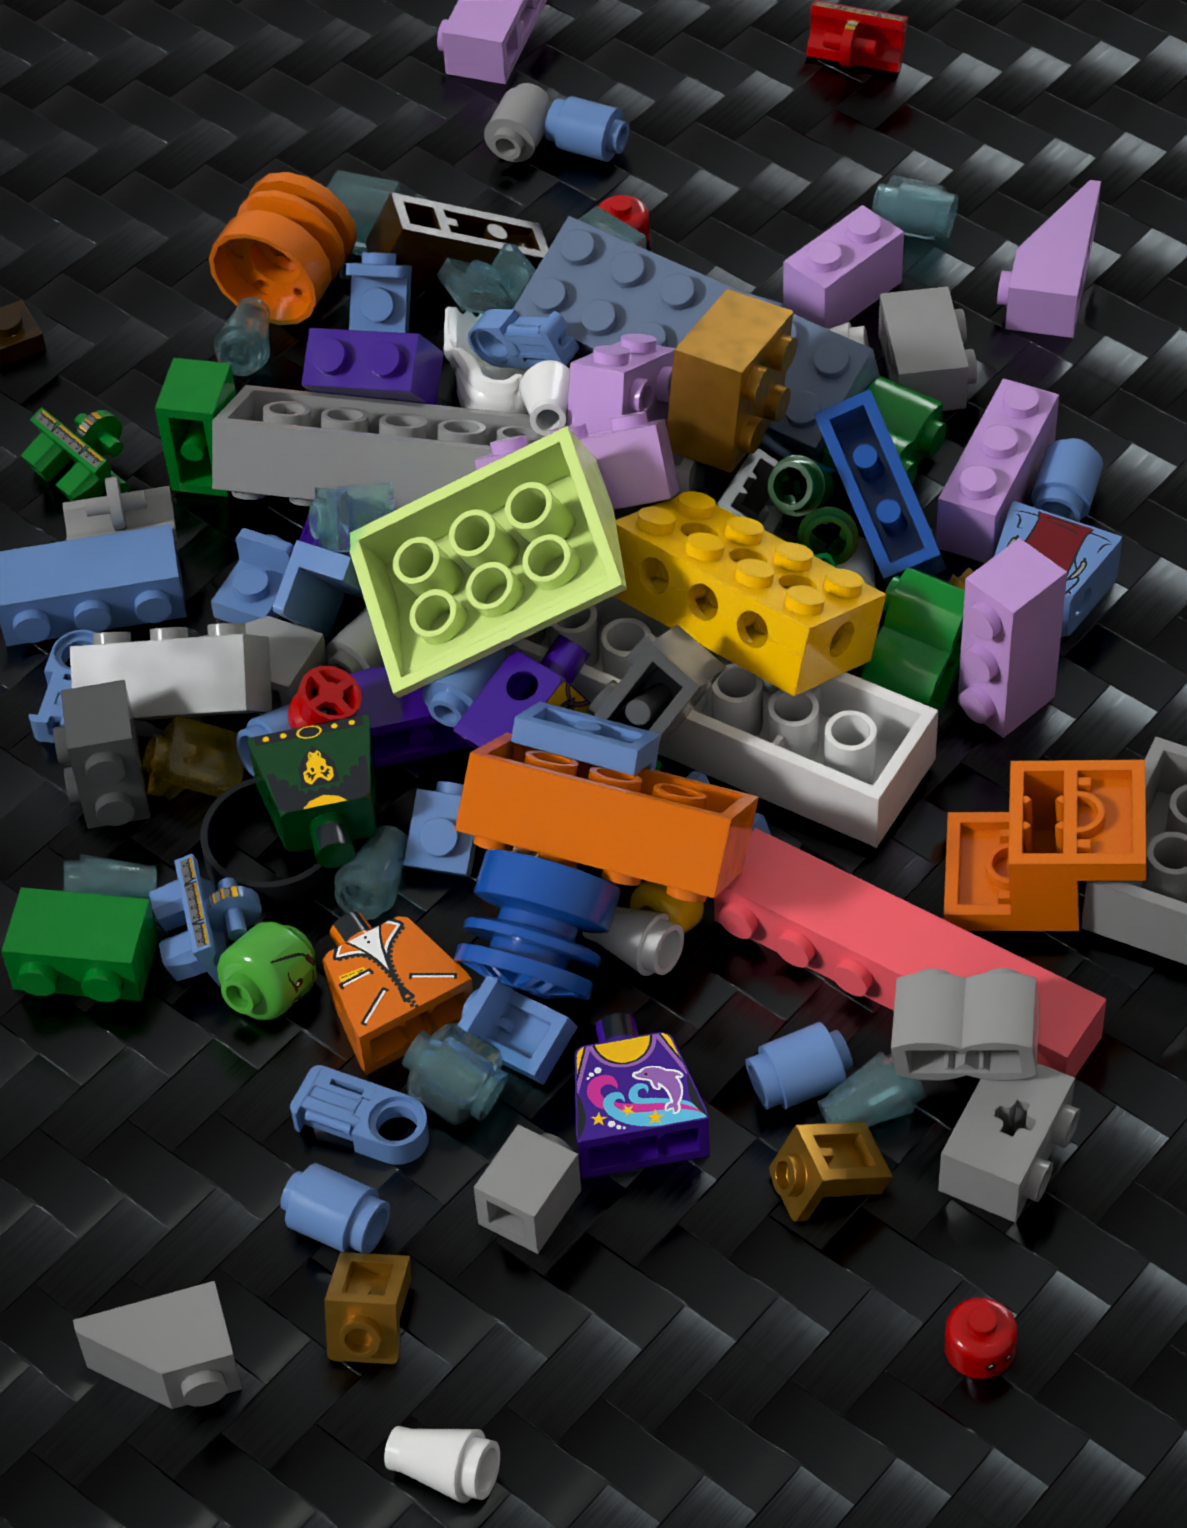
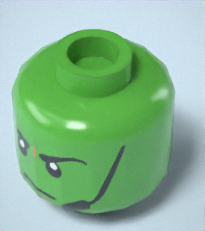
(267, 970)

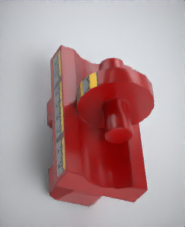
(856, 36)

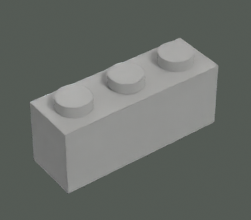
(181, 674)

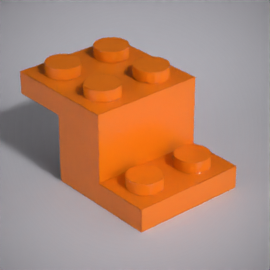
(1061, 828)

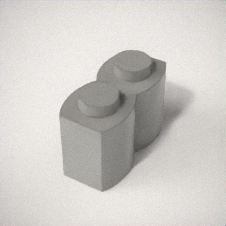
(966, 1025)

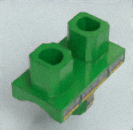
(58, 445)

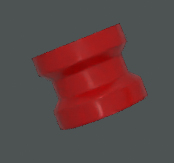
(324, 689)

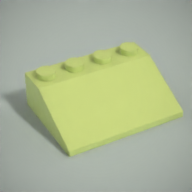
(488, 560)

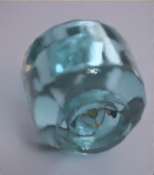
(455, 1073)

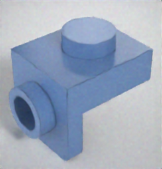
(432, 837)
(521, 1028)

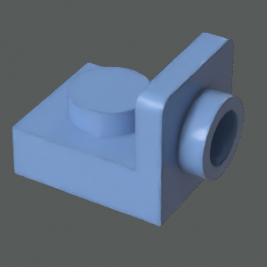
(379, 293)
(254, 580)

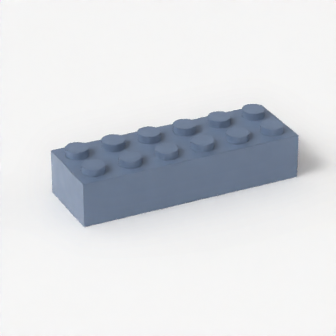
(620, 289)

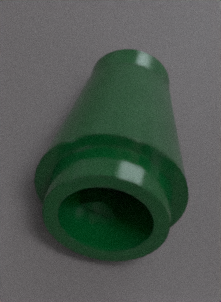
(802, 485)
(839, 544)

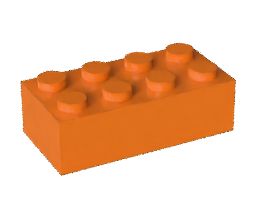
(590, 815)

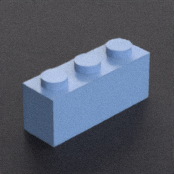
(90, 585)

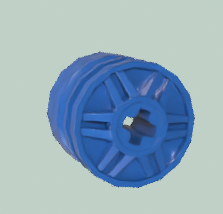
(538, 924)

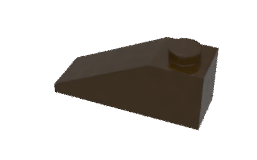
(430, 232)

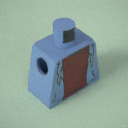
(1081, 550)

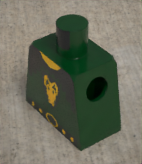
(319, 786)

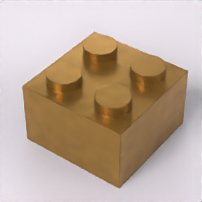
(730, 380)

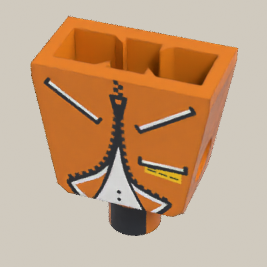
(391, 986)

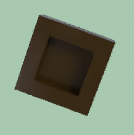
(18, 334)

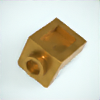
(827, 1163)
(366, 1307)

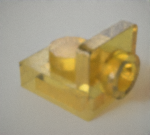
(193, 758)

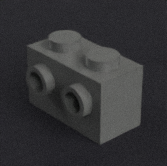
(662, 684)
(104, 755)

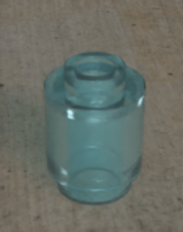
(916, 207)

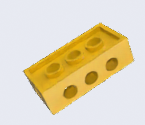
(747, 592)

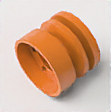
(284, 246)

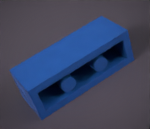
(879, 487)

